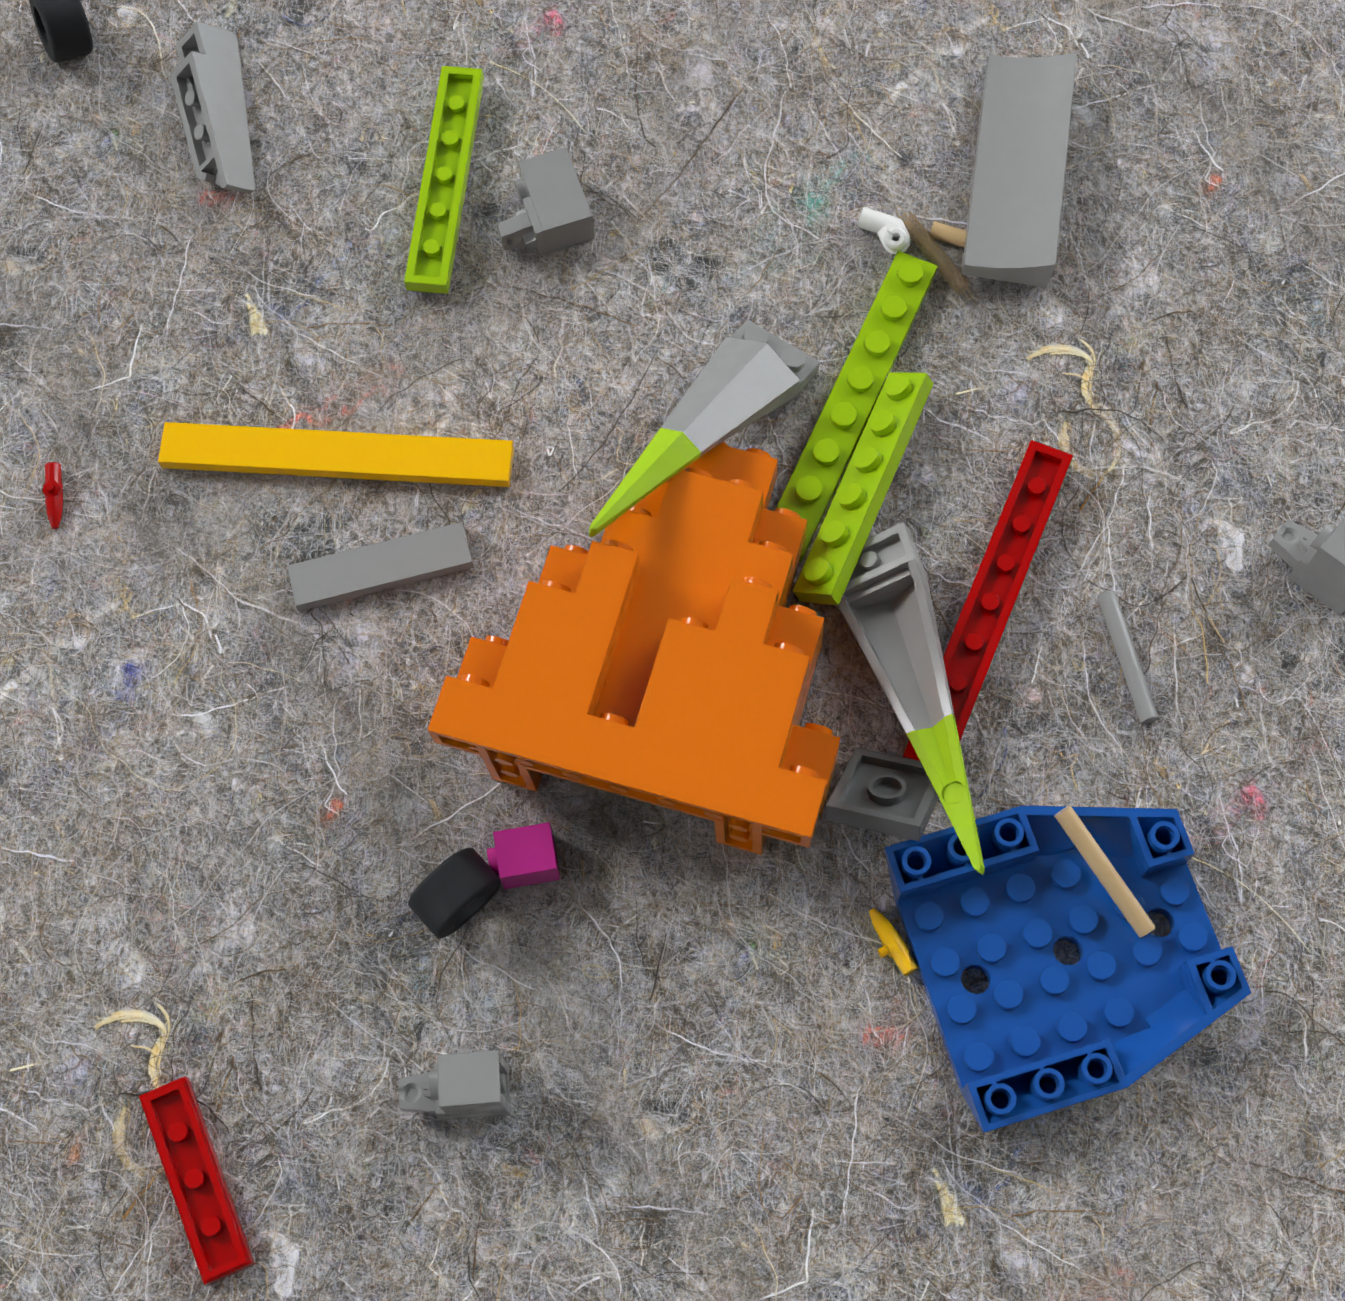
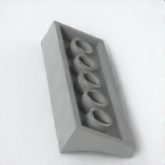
(1020, 169)

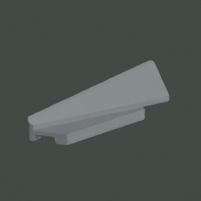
(214, 107)

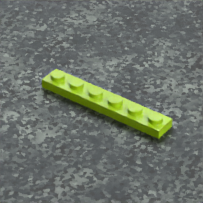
(444, 180)
(863, 488)

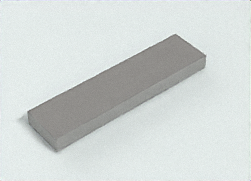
(380, 566)

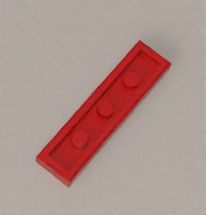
(196, 1181)

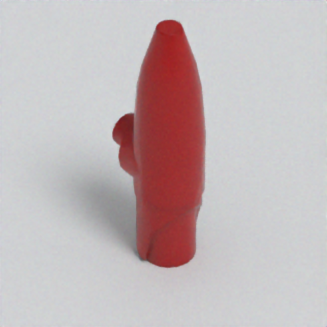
(53, 493)

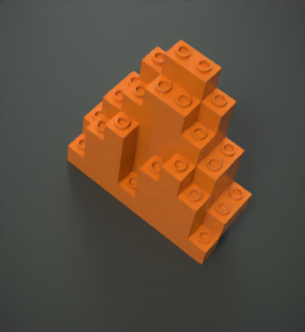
(664, 663)

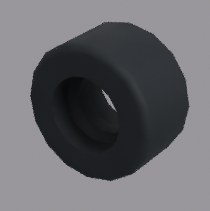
(62, 28)
(454, 892)

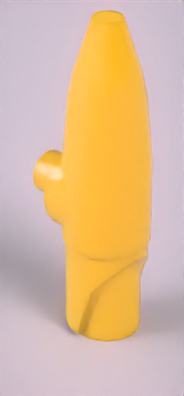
(892, 943)

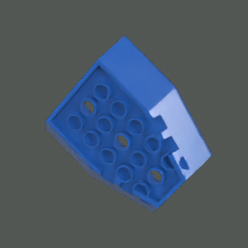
(1043, 1027)

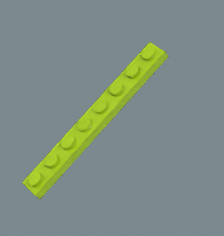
(856, 391)

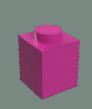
(524, 856)

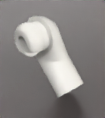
(887, 227)

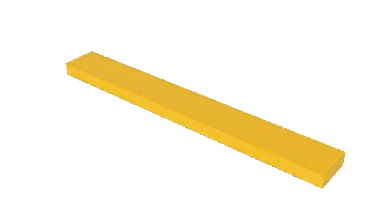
(336, 454)

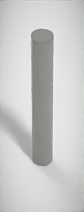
(1127, 657)

